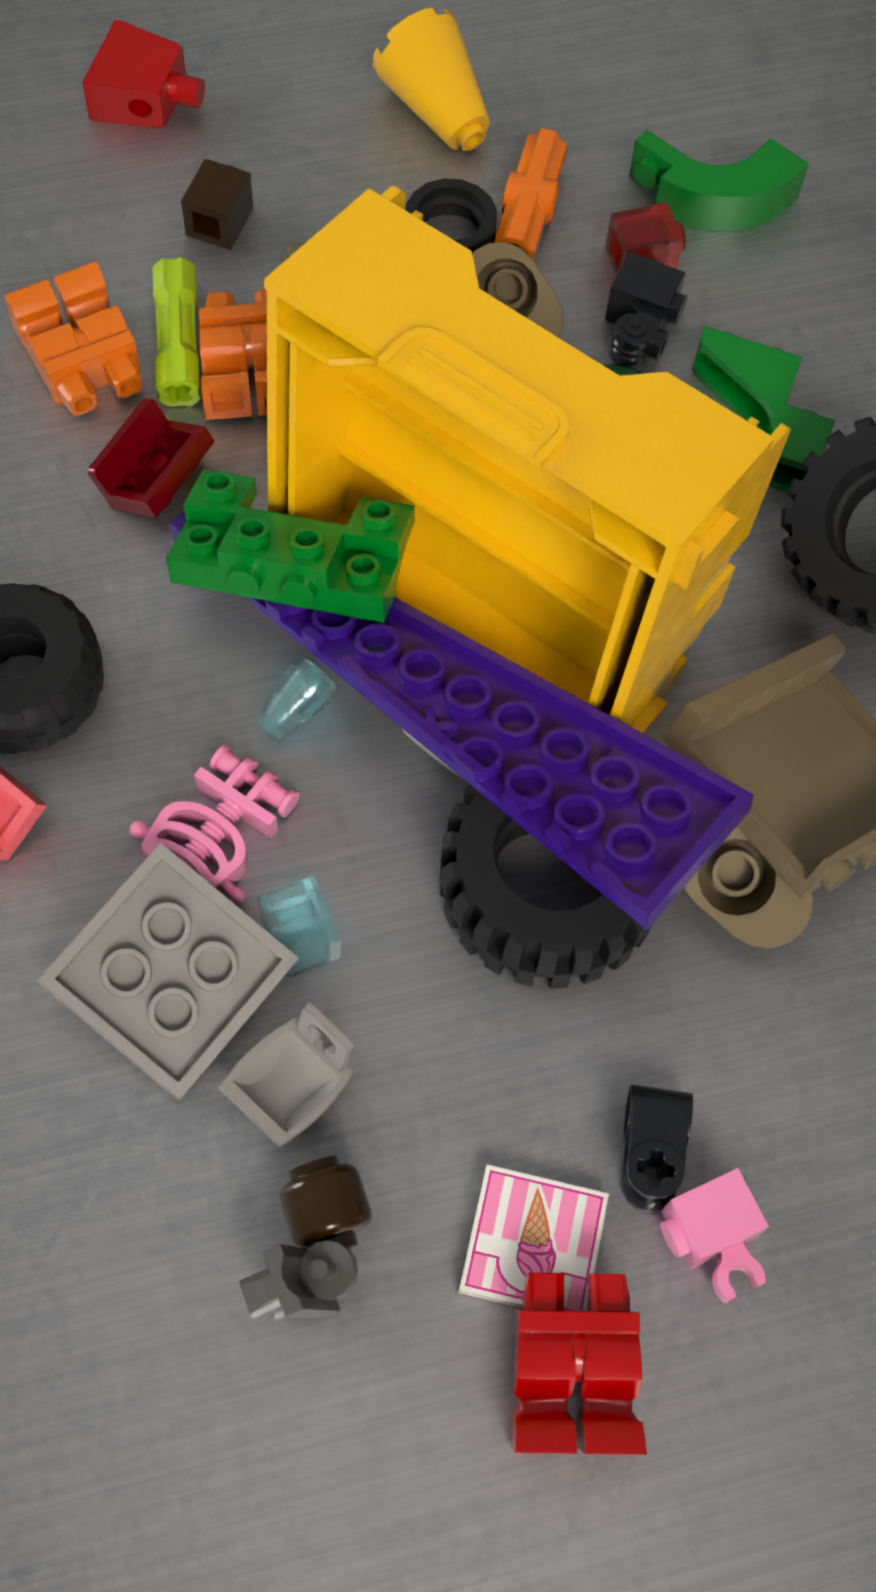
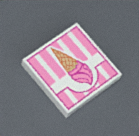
(532, 1227)

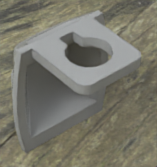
(291, 1075)

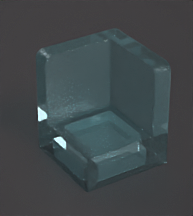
(301, 923)

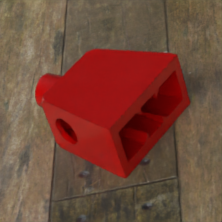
(139, 79)

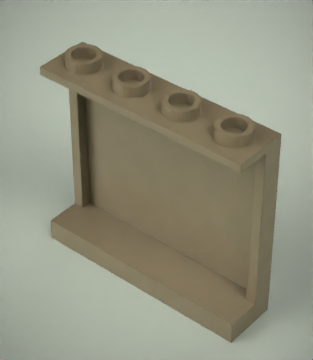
(803, 754)

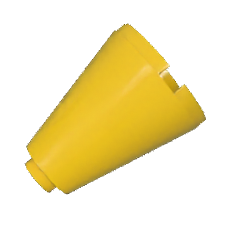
(434, 77)

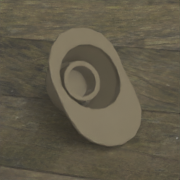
(518, 282)
(749, 895)

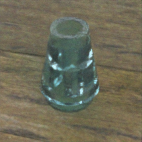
(295, 700)

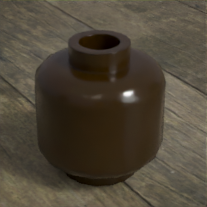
(325, 1203)

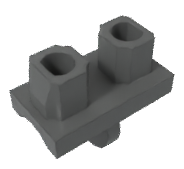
(300, 1281)

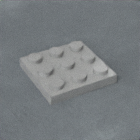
(168, 971)

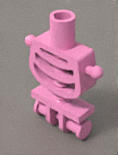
(218, 824)

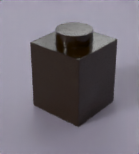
(217, 204)

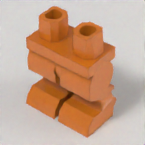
(230, 344)
(87, 350)

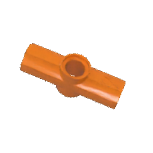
(532, 191)

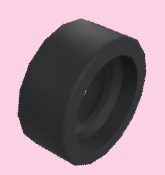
(460, 199)

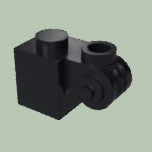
(642, 305)

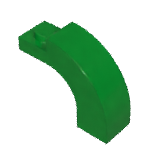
(719, 195)

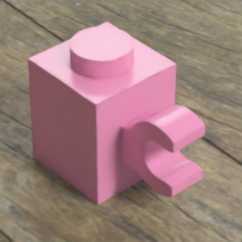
(716, 1223)

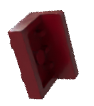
(148, 460)

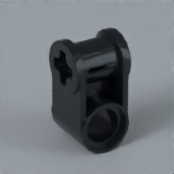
(655, 1137)

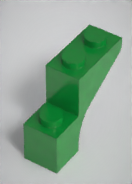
(757, 384)

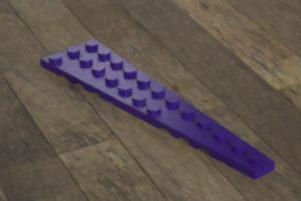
(566, 772)

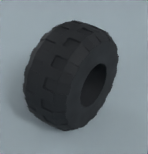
(66, 684)

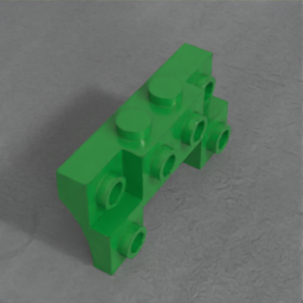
(287, 556)

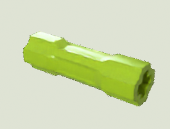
(177, 356)

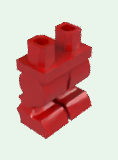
(581, 1346)

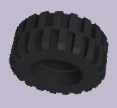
(819, 524)
(509, 928)

